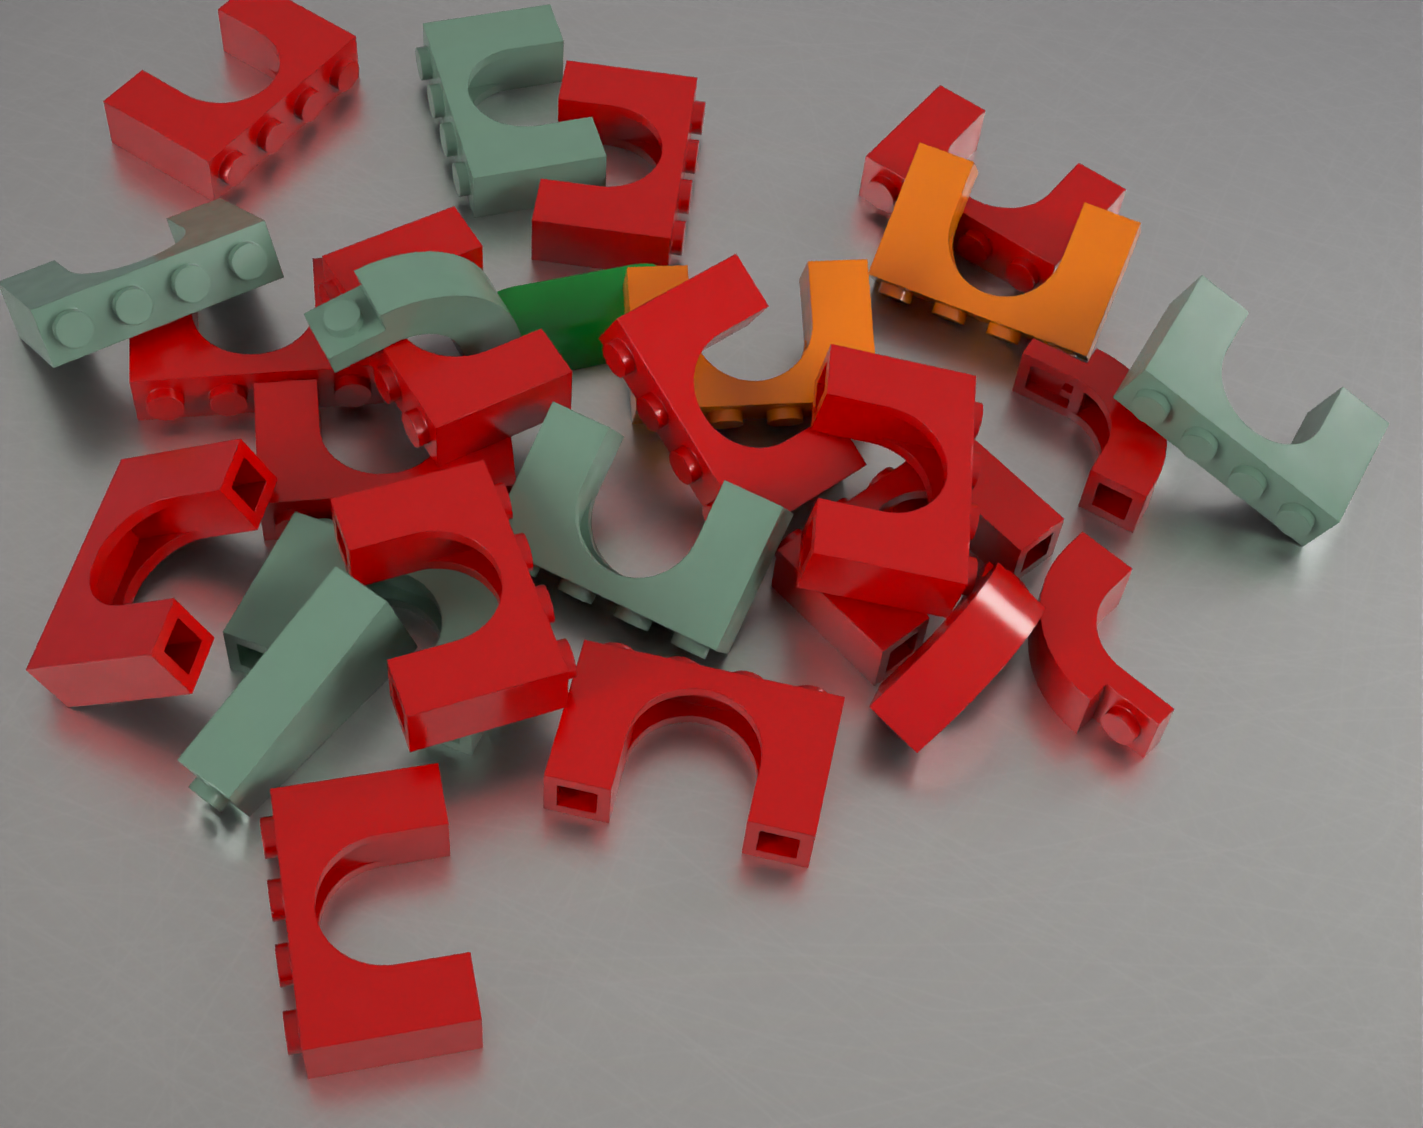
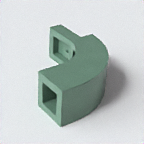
(412, 298)

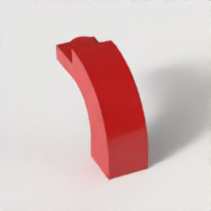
(1126, 447)
(958, 657)
(1072, 663)

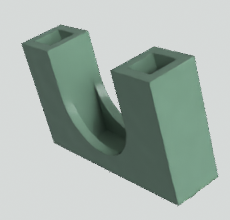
(496, 161)
(214, 258)
(1182, 397)
(301, 562)
(698, 597)

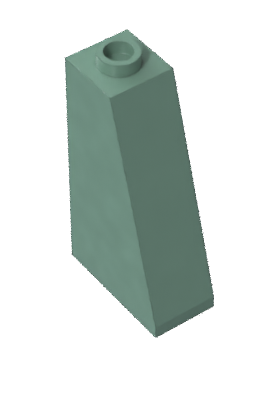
(297, 694)

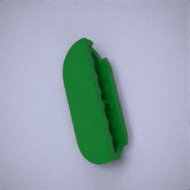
(571, 311)

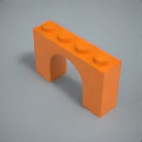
(920, 262)
(833, 312)

